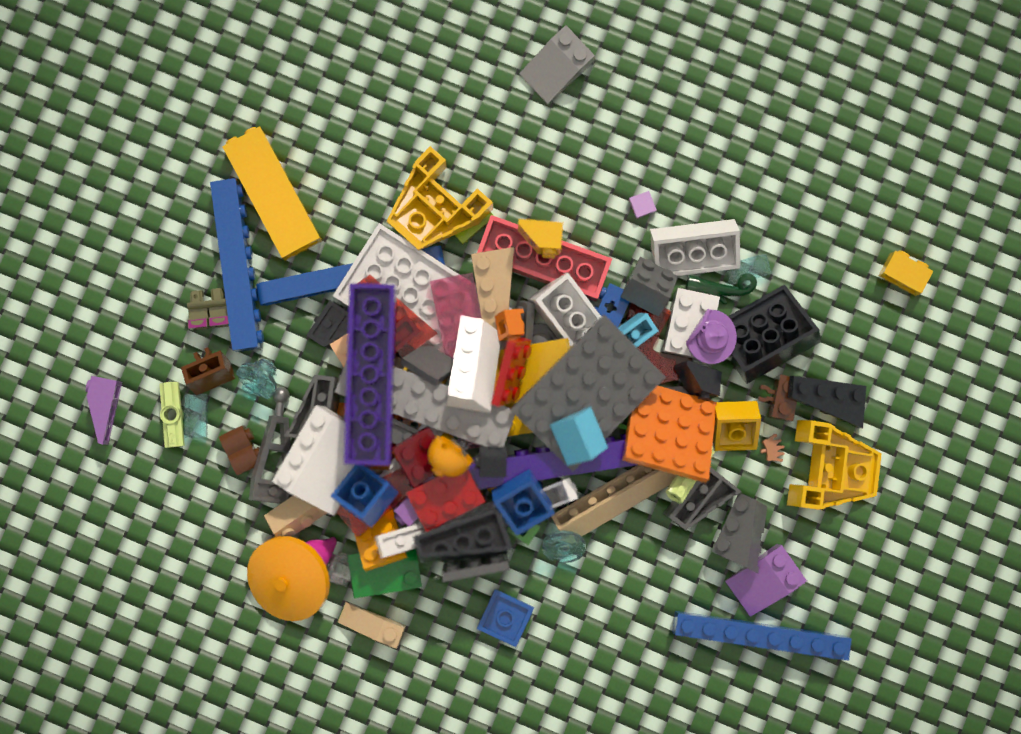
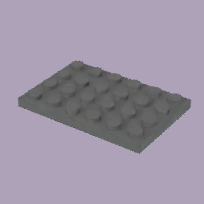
(596, 372)

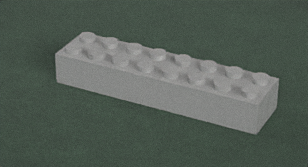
(427, 403)

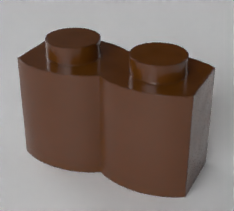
(240, 449)

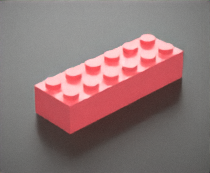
(583, 265)

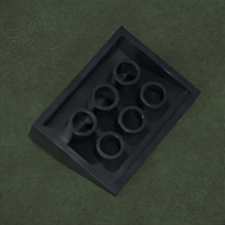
(771, 333)

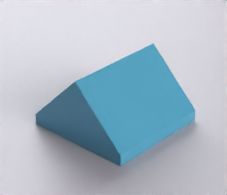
(579, 437)

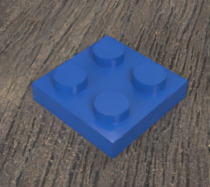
(505, 617)

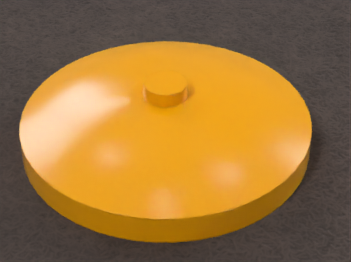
(288, 578)

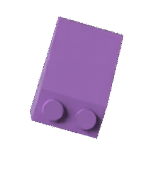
(775, 580)

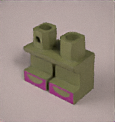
(207, 313)

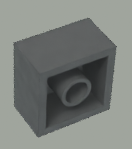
(649, 286)

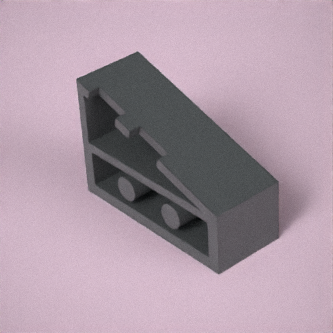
(319, 392)
(701, 500)
(742, 533)

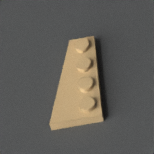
(493, 281)

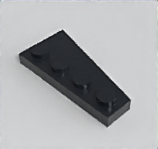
(830, 397)

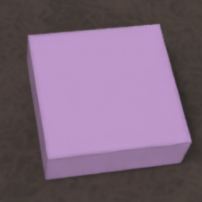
(642, 204)

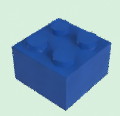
(364, 494)
(522, 502)

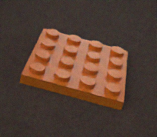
(672, 434)

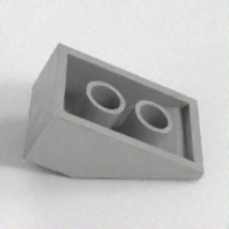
(557, 64)

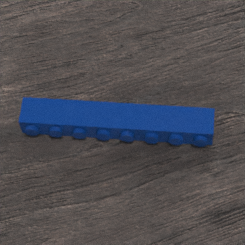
(236, 266)
(761, 635)

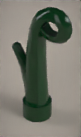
(704, 286)

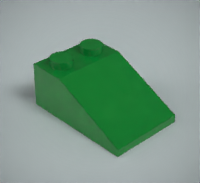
(385, 579)

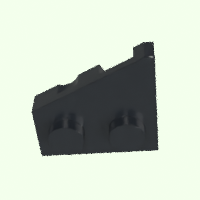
(329, 325)

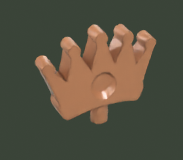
(771, 449)

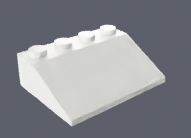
(316, 460)

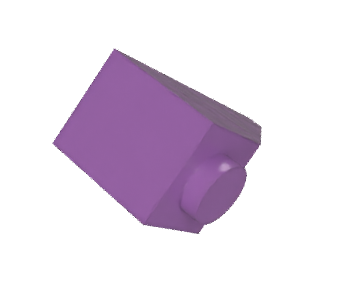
(103, 401)

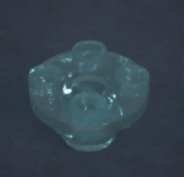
(258, 378)

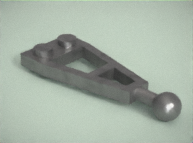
(264, 489)

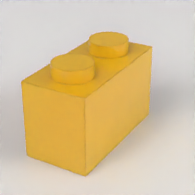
(905, 272)

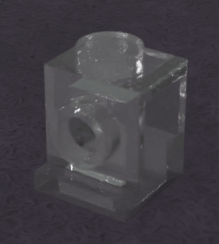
(342, 577)

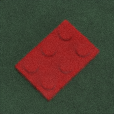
(511, 371)
(445, 499)

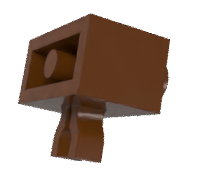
(207, 372)
(780, 406)

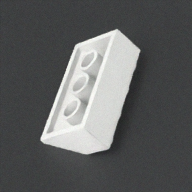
(697, 247)
(565, 308)
(474, 366)

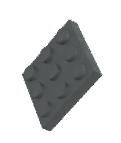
(472, 567)

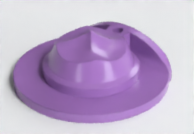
(712, 338)

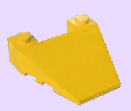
(427, 211)
(839, 468)

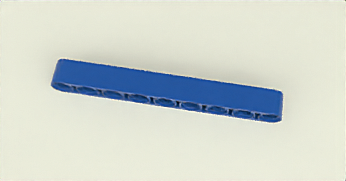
(314, 282)

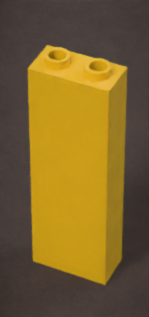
(271, 193)

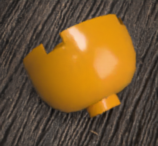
(447, 458)

